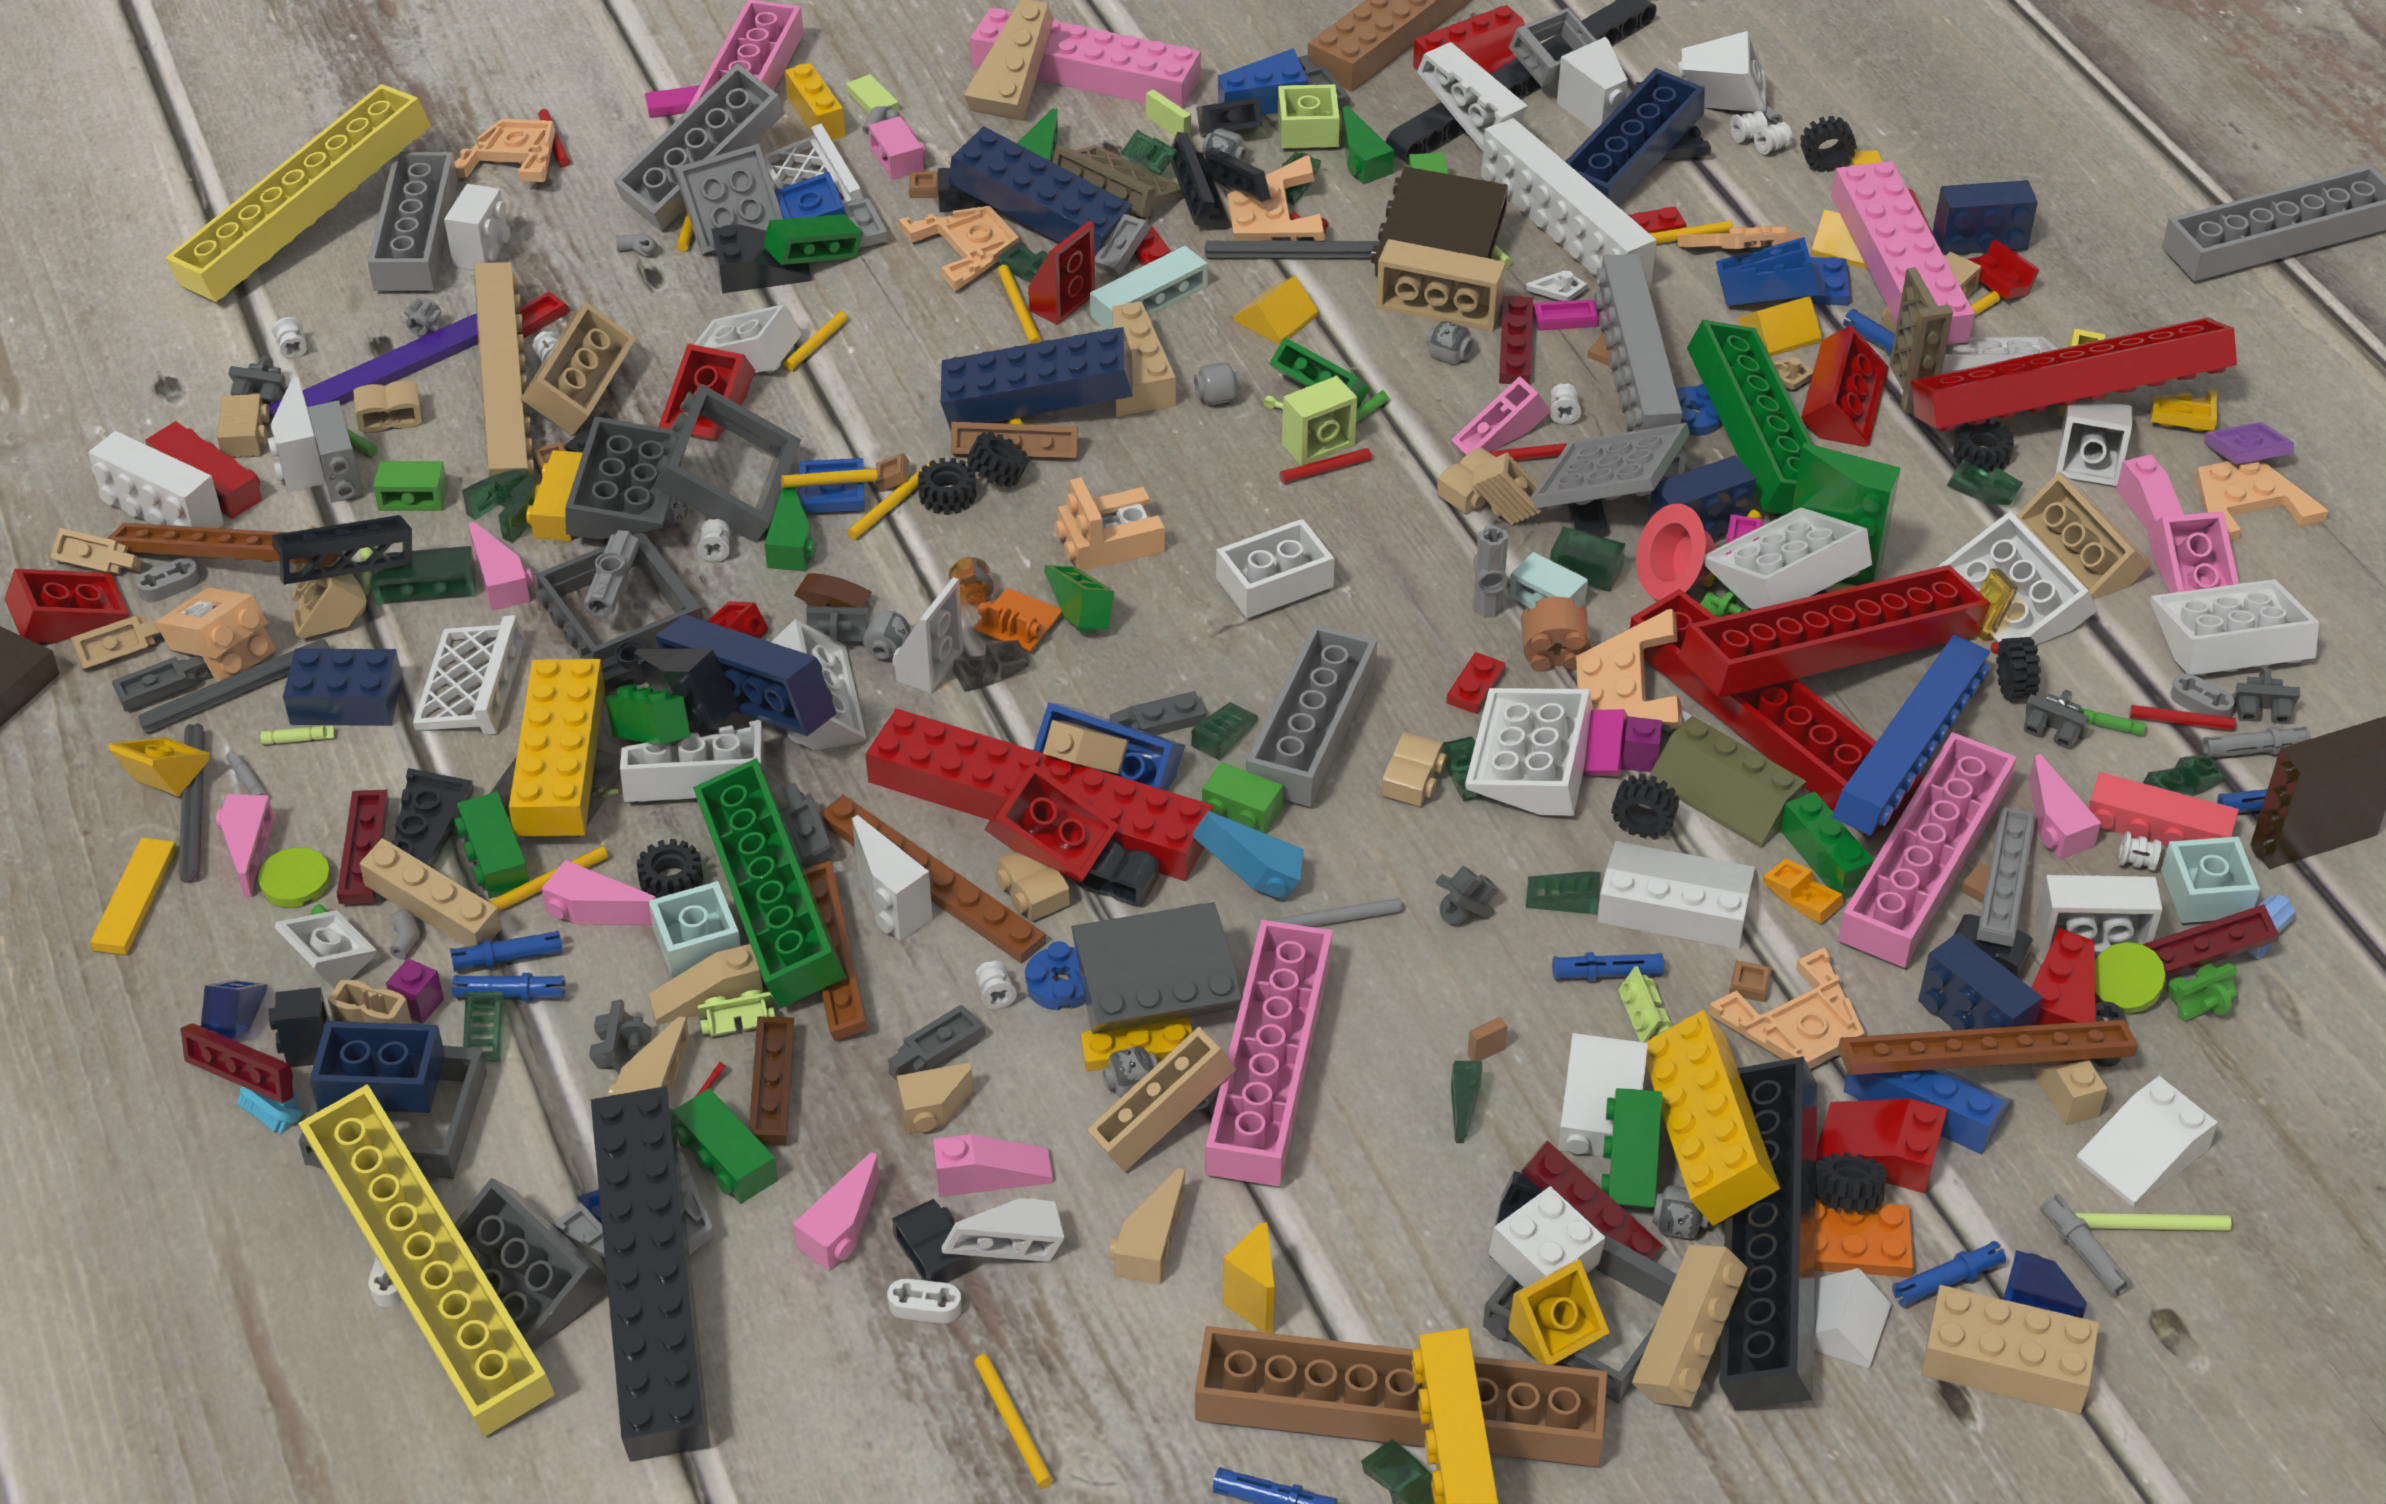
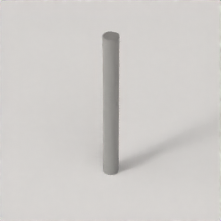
(1343, 914)

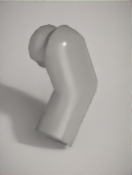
(879, 114)
(638, 242)
(408, 932)

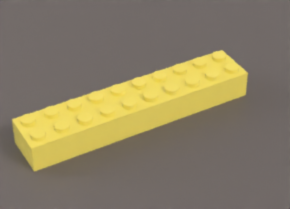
(298, 192)
(427, 1261)

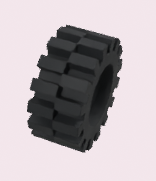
(1826, 131)
(1972, 437)
(997, 459)
(947, 497)
(2018, 667)
(1648, 793)
(669, 857)
(1850, 1182)

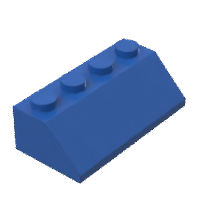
(1147, 757)
(1971, 1108)

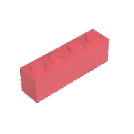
(2157, 812)

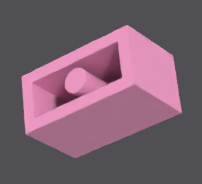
(896, 147)

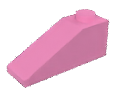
(1504, 419)
(2147, 490)
(500, 570)
(2061, 816)
(246, 831)
(592, 898)
(987, 1164)
(835, 1221)

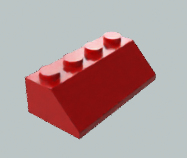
(1481, 38)
(1845, 389)

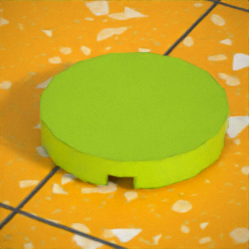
(294, 877)
(2129, 976)

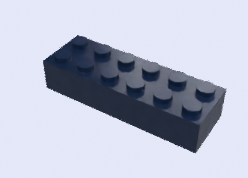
(1638, 134)
(1033, 188)
(1037, 377)
(764, 677)

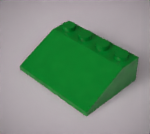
(1850, 491)

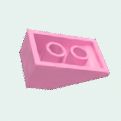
(2193, 551)

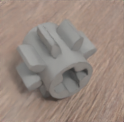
(423, 317)

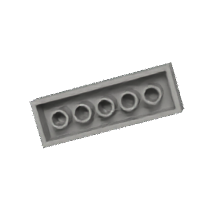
(721, 121)
(412, 222)
(1313, 712)

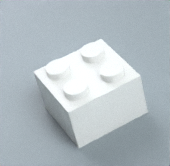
(476, 226)
(1544, 1239)

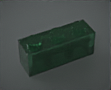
(431, 576)

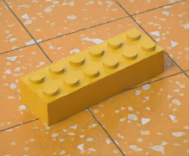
(557, 748)
(1709, 1118)
(1455, 1419)

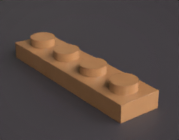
(1034, 439)

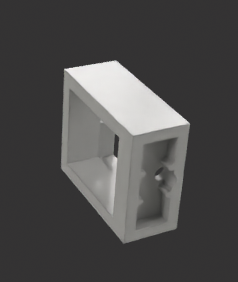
(1533, 55)
(335, 451)

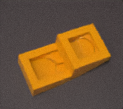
(1797, 888)

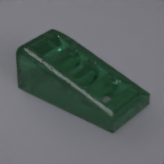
(1217, 746)
(1583, 884)
(484, 1002)
(1465, 1088)

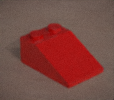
(1065, 277)
(717, 369)
(62, 603)
(1051, 824)
(1892, 1131)

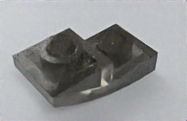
(997, 664)

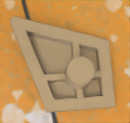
(1793, 372)

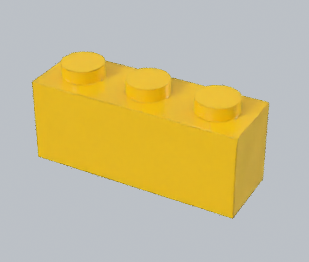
(814, 100)
(551, 496)

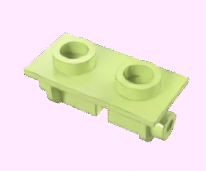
(1641, 1003)
(722, 1012)

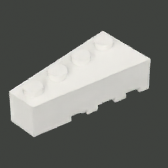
(1468, 91)
(675, 768)

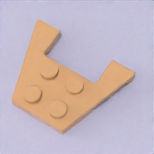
(512, 141)
(1271, 218)
(973, 233)
(1740, 237)
(2251, 488)
(1617, 672)
(1801, 1026)

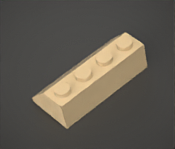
(2083, 537)

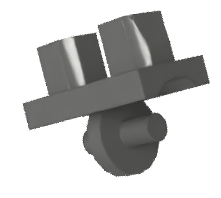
(259, 378)
(838, 622)
(2266, 694)
(2057, 714)
(1466, 894)
(622, 1037)

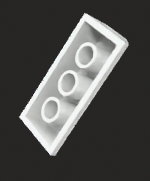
(847, 724)

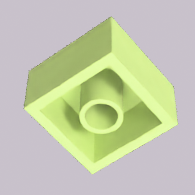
(1308, 116)
(1319, 420)

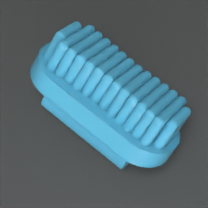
(272, 1113)

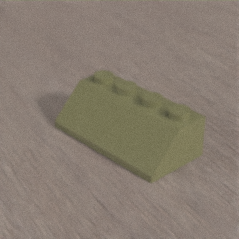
(1727, 781)

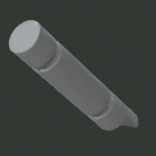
(245, 774)

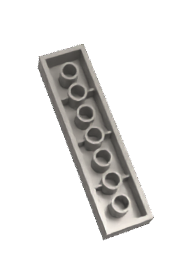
(2278, 223)
(1636, 345)

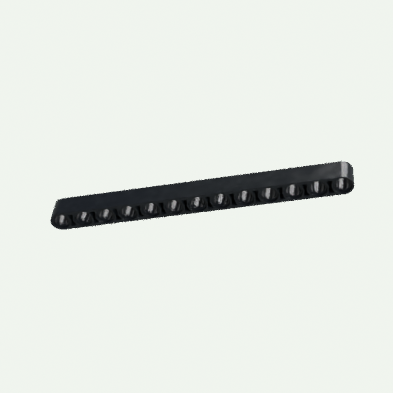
(1438, 126)

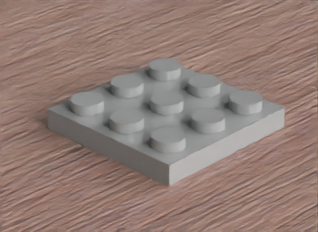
(727, 191)

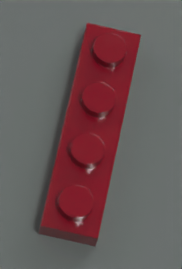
(1516, 339)
(364, 830)
(2215, 940)
(237, 1063)
(1553, 1169)

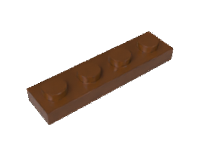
(772, 1079)

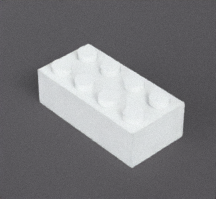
(153, 484)

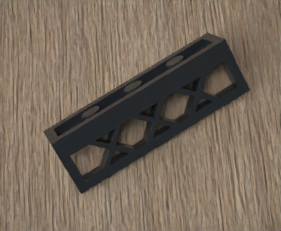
(1197, 185)
(340, 538)

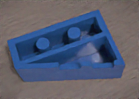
(1262, 80)
(1768, 274)

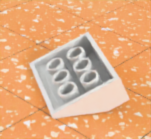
(1991, 350)
(1790, 558)
(2048, 594)
(2235, 627)
(1532, 748)
(1675, 894)

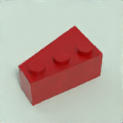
(2067, 980)

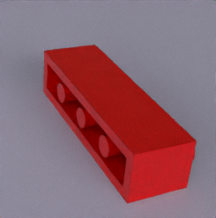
(234, 485)

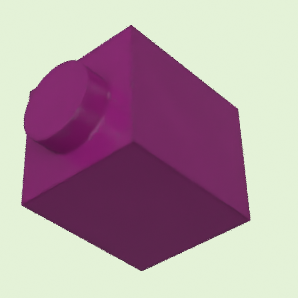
(1641, 744)
(420, 988)

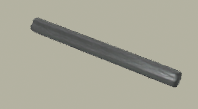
(1290, 249)
(221, 690)
(191, 813)

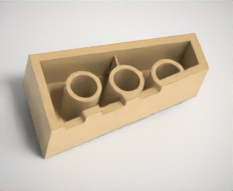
(1012, 65)
(1152, 375)

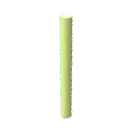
(2156, 1221)

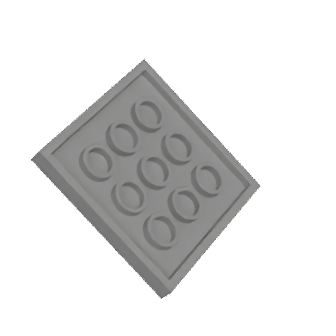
(1610, 466)

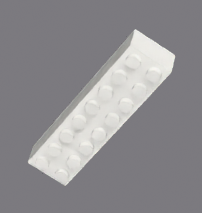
(1561, 199)

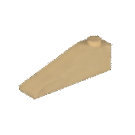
(326, 603)

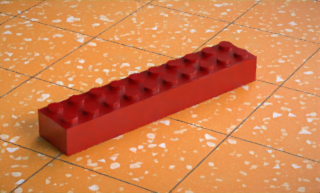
(2074, 373)
(1832, 630)
(1778, 720)
(978, 772)

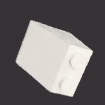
(1728, 72)
(1591, 83)
(2094, 441)
(1593, 1074)

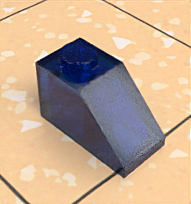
(231, 1006)
(2043, 1285)

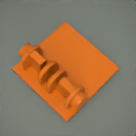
(1016, 618)

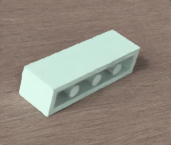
(1154, 284)

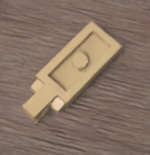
(93, 552)
(114, 640)

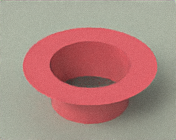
(1672, 546)

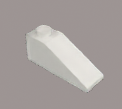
(1011, 1231)

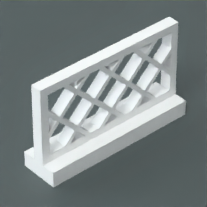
(822, 154)
(495, 677)

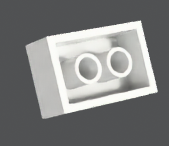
(1274, 568)
(2098, 908)

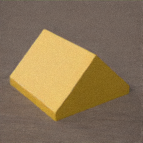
(1835, 240)
(1279, 311)
(1785, 326)
(160, 762)
(1250, 1280)
(1557, 1314)

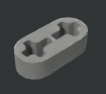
(167, 580)
(2201, 696)

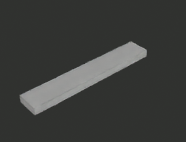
(2006, 877)

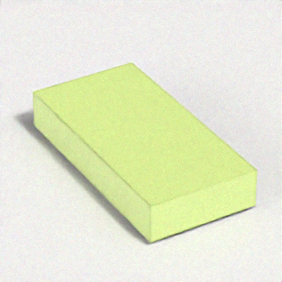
(870, 93)
(1167, 113)

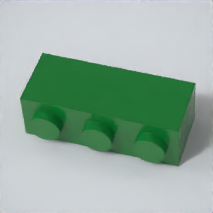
(812, 239)
(1309, 368)
(647, 715)
(491, 844)
(1825, 844)
(724, 1146)
(1632, 1147)

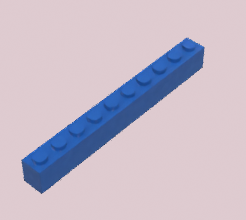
(1912, 736)

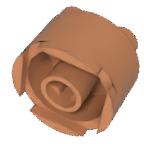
(1555, 633)

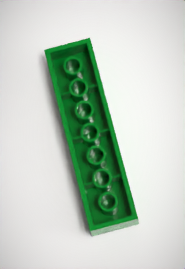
(1752, 408)
(769, 883)

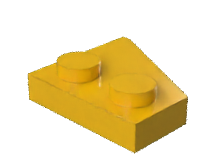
(2181, 410)

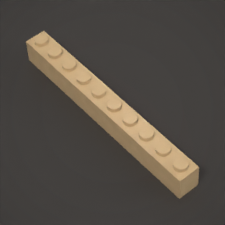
(501, 368)

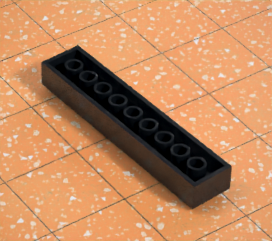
(649, 1275)
(1771, 1321)

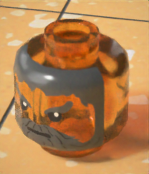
(974, 580)

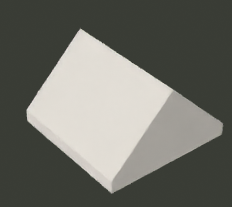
(328, 944)
(1848, 1316)

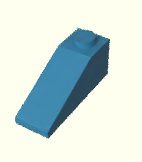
(1252, 855)

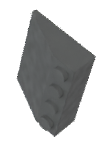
(618, 480)
(1155, 967)
(528, 1262)

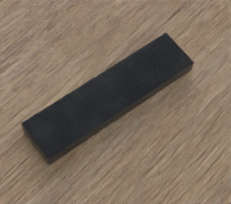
(1238, 174)

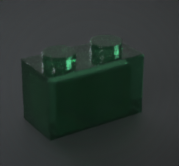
(1589, 556)

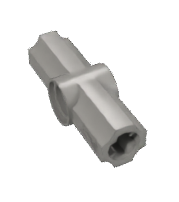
(1490, 571)
(611, 574)

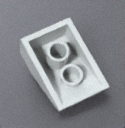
(760, 335)
(295, 442)
(932, 642)
(893, 882)
(2148, 1141)

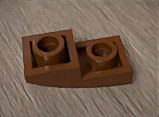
(825, 589)

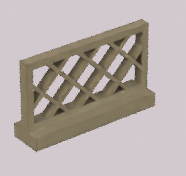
(1118, 176)
(1919, 336)

